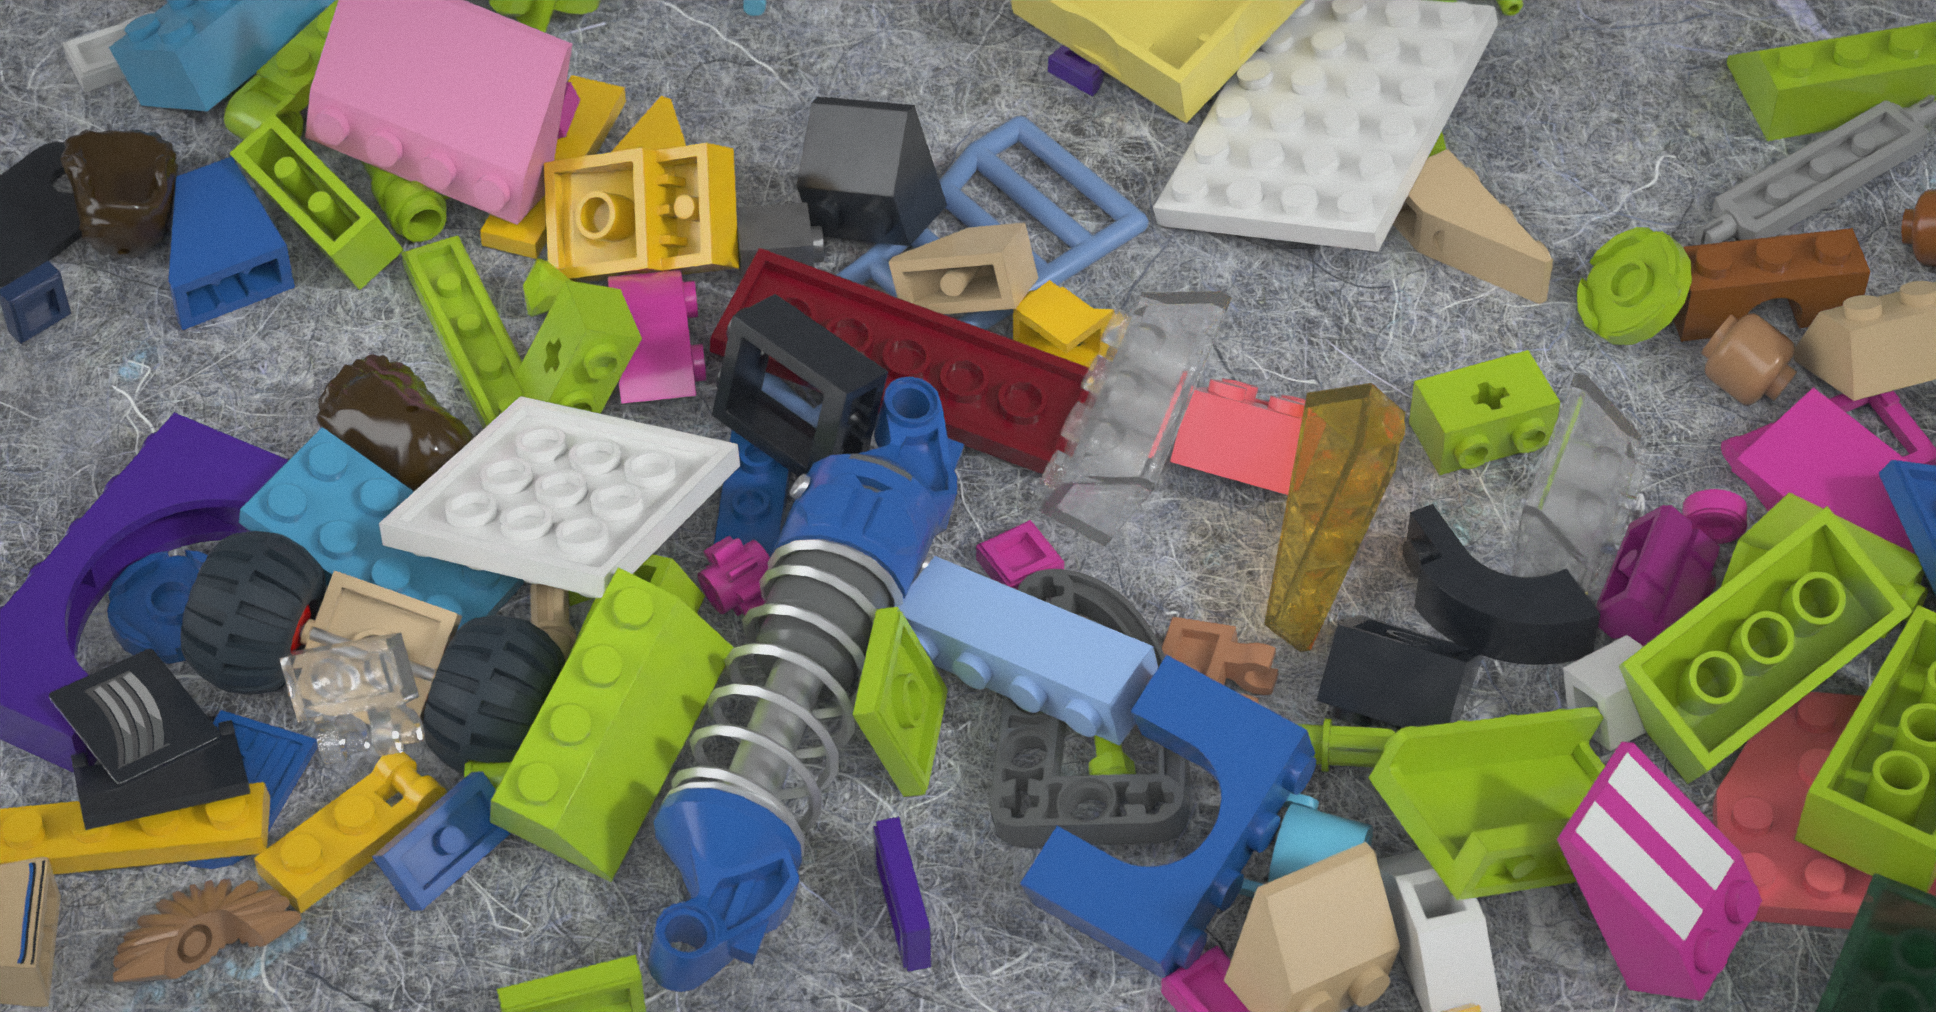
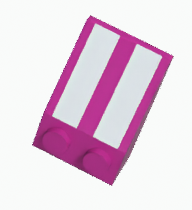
(1658, 878)

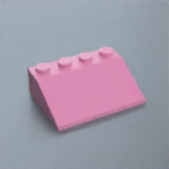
(443, 98)

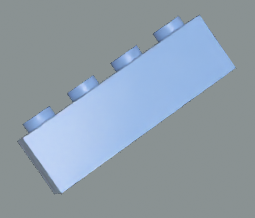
(1029, 650)

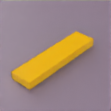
(592, 121)

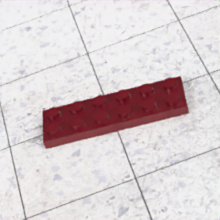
(990, 387)

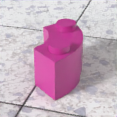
(664, 360)

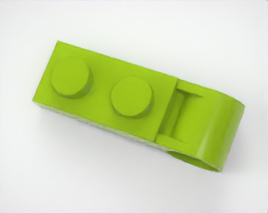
(282, 82)

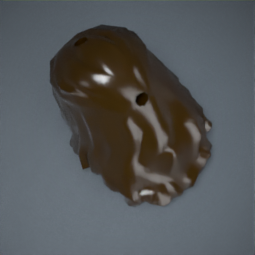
(121, 188)
(391, 419)

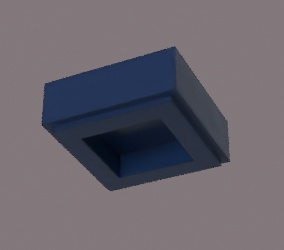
(34, 302)

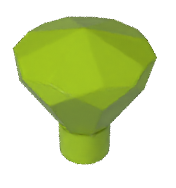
(542, 287)

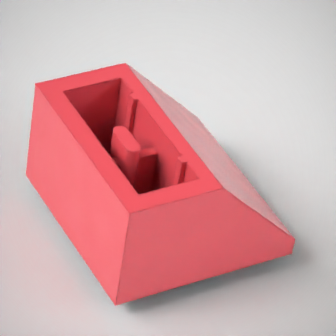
(1240, 435)

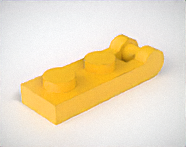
(347, 832)

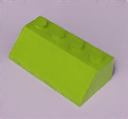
(1835, 79)
(1760, 644)
(611, 726)

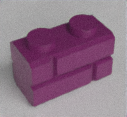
(1656, 576)

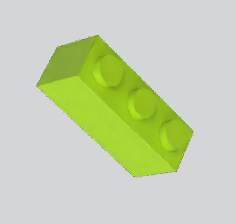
(316, 201)

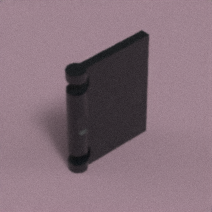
(192, 779)

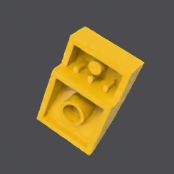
(642, 212)

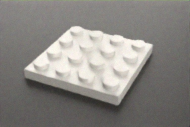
(560, 496)

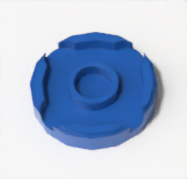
(151, 602)

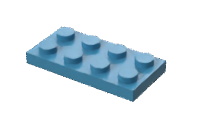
(333, 508)

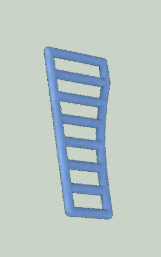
(982, 157)

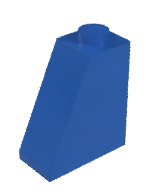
(222, 246)

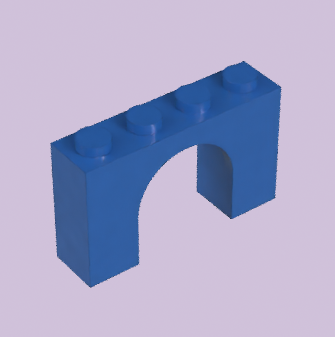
(1162, 911)

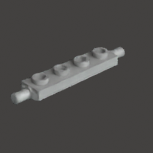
(1819, 173)

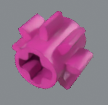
(734, 575)

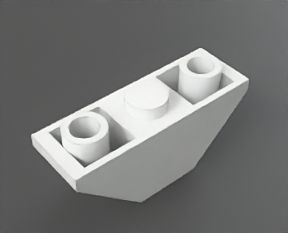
(1439, 937)

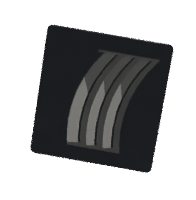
(134, 715)

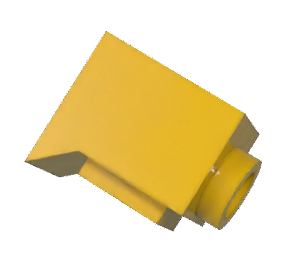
(1061, 324)

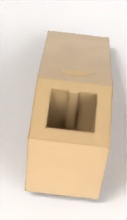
(1468, 229)

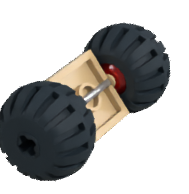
(270, 598)

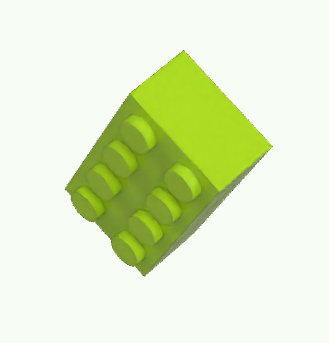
(1879, 782)

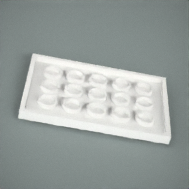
(1328, 122)

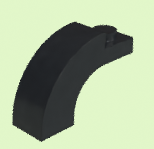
(1497, 613)

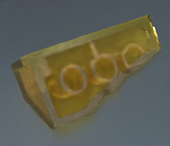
(1336, 484)

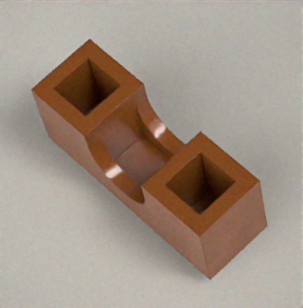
(1734, 276)

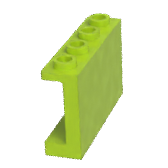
(1492, 795)

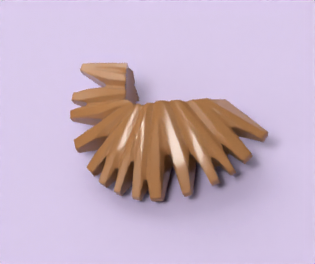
(198, 926)

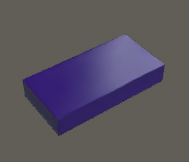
(902, 894)

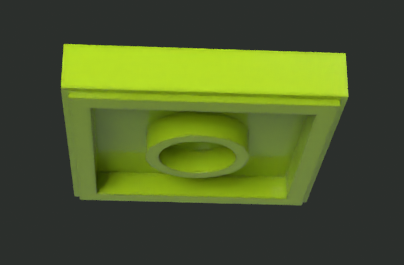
(900, 702)

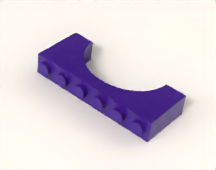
(171, 495)

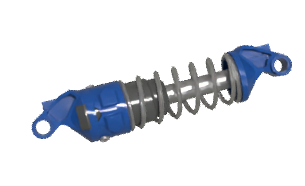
(843, 552)

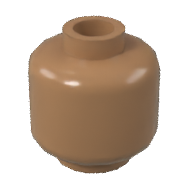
(1749, 359)

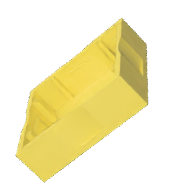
(1162, 48)

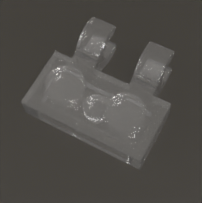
(351, 678)

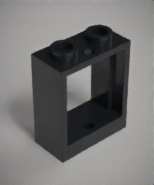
(845, 376)

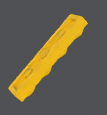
(189, 834)

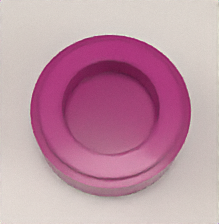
(1717, 513)

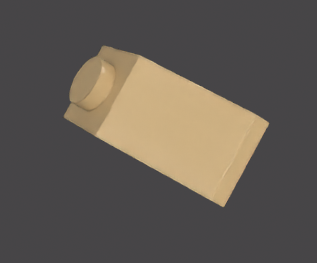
(968, 270)

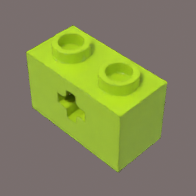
(580, 348)
(1483, 412)

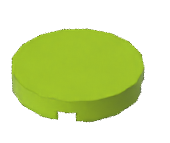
(1634, 286)

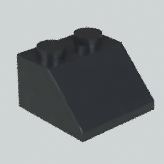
(868, 171)
(1396, 675)

